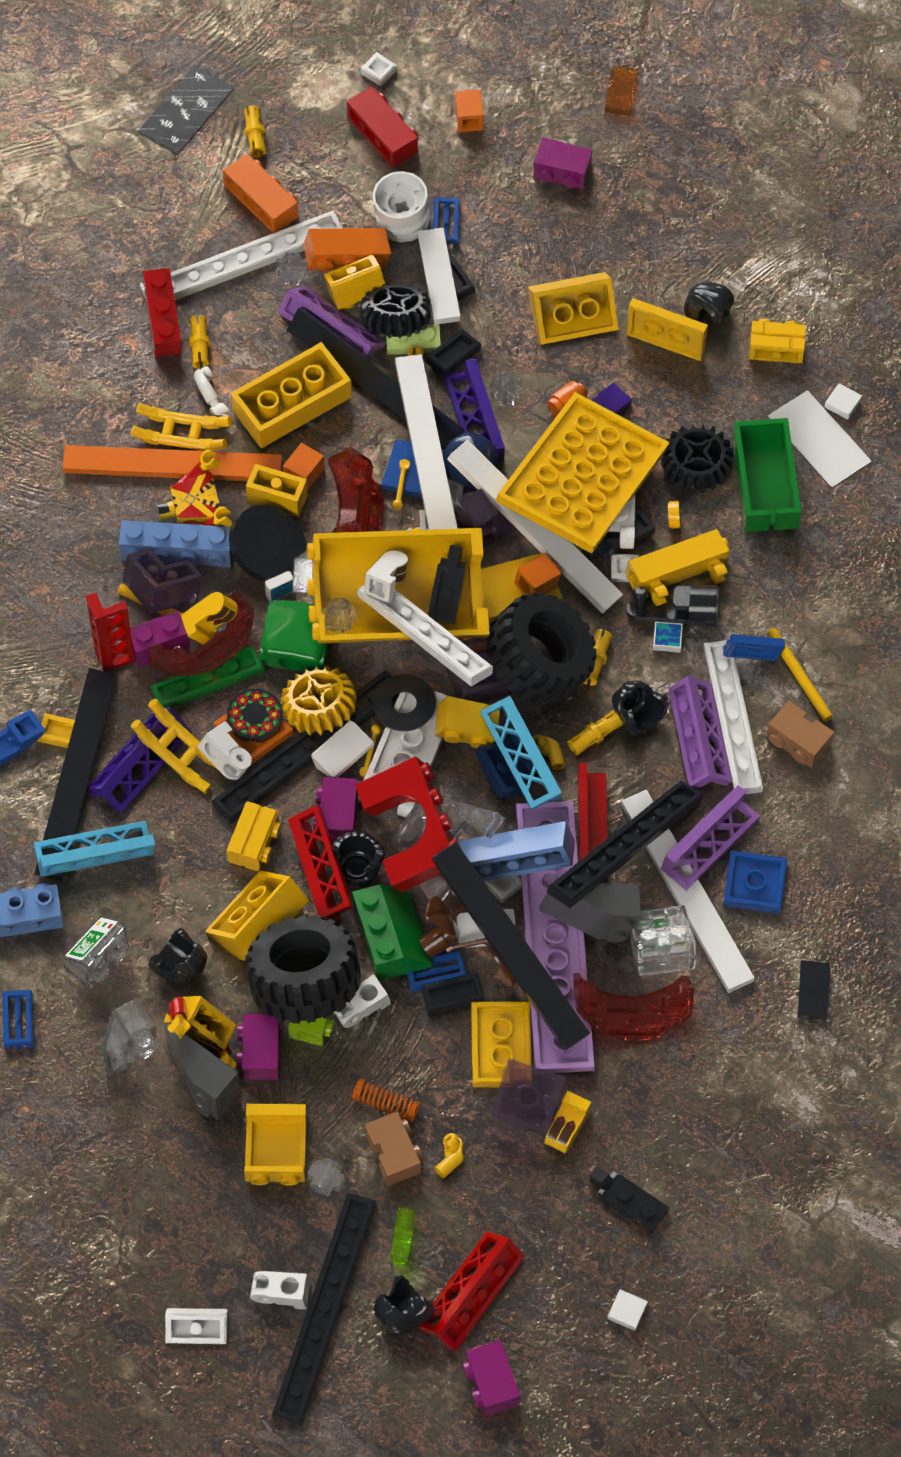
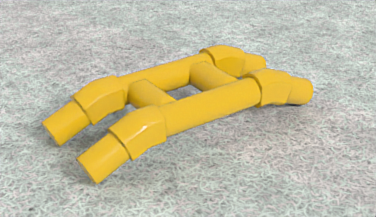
(170, 419)
(160, 746)

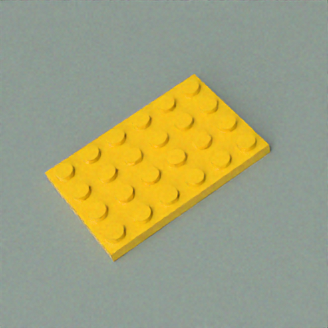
(582, 472)

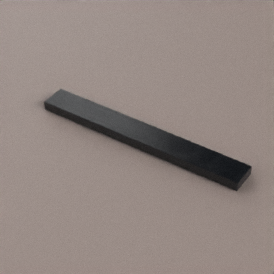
(363, 370)
(79, 759)
(289, 759)
(624, 844)
(510, 946)
(324, 1310)

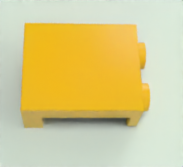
(275, 1143)

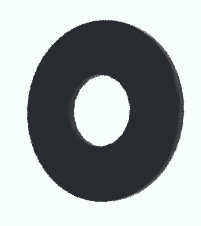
(404, 721)

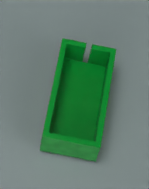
(766, 475)

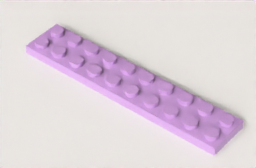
(555, 945)

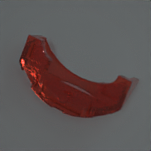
(358, 493)
(211, 654)
(634, 1016)

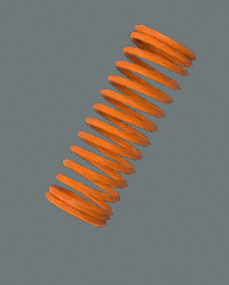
(413, 1107)

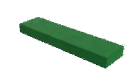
(183, 689)

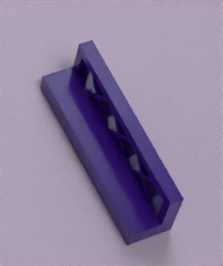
(481, 402)
(124, 761)

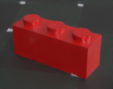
(382, 126)
(162, 312)

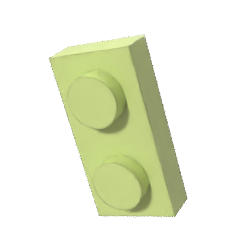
(428, 339)

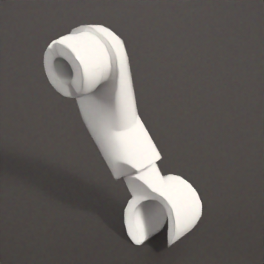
(202, 380)

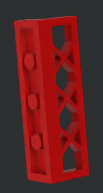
(105, 637)
(591, 810)
(314, 864)
(475, 1290)

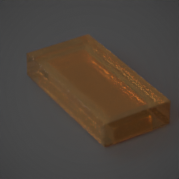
(621, 90)

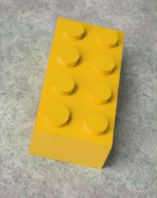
(291, 395)

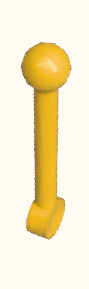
(404, 466)
(375, 730)

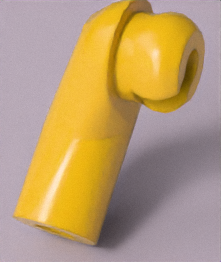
(551, 749)
(453, 1155)

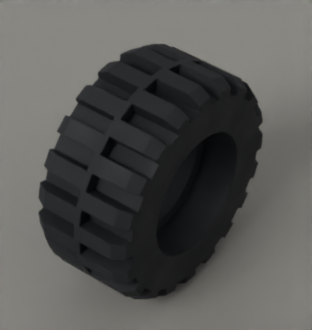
(520, 662)
(306, 993)

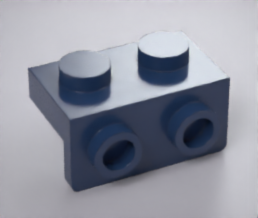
(498, 770)

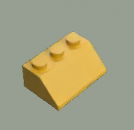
(573, 308)
(260, 904)

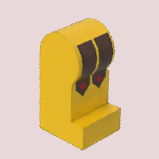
(208, 616)
(568, 1122)

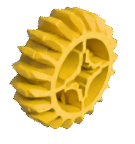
(335, 696)

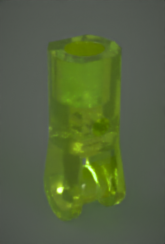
(402, 1236)

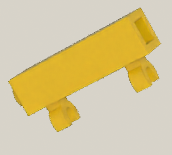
(679, 563)

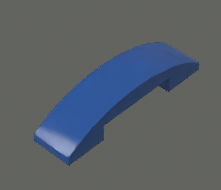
(19, 735)

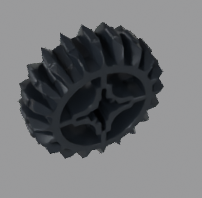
(396, 310)
(697, 469)

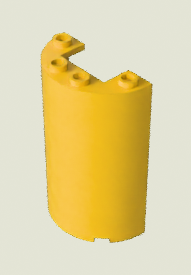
(346, 557)

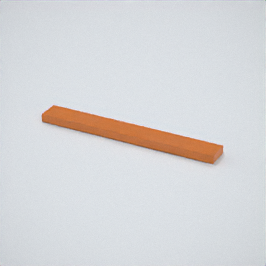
(160, 462)

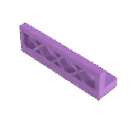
(333, 318)
(694, 733)
(705, 829)

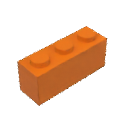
(261, 193)
(338, 247)

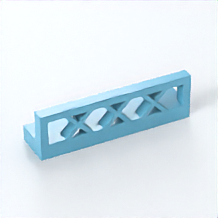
(532, 753)
(94, 854)

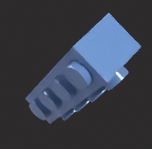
(177, 542)
(521, 851)
(30, 910)

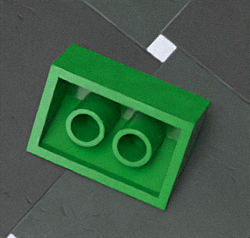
(390, 931)

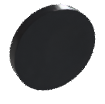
(266, 542)

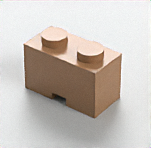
(798, 735)
(397, 1155)

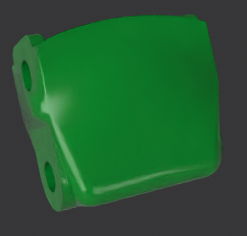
(289, 639)

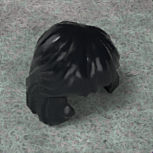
(709, 298)
(639, 706)
(359, 857)
(180, 959)
(402, 1308)

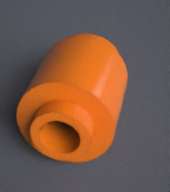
(562, 396)

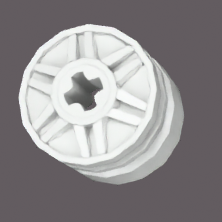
(401, 206)

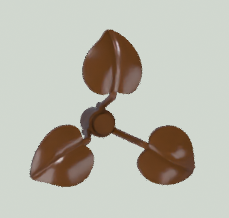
(447, 931)

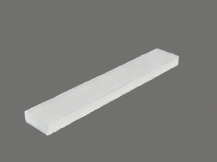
(431, 637)
(733, 718)

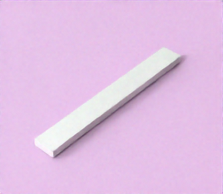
(246, 257)
(425, 443)
(561, 551)
(701, 913)

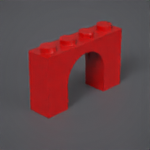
(410, 784)

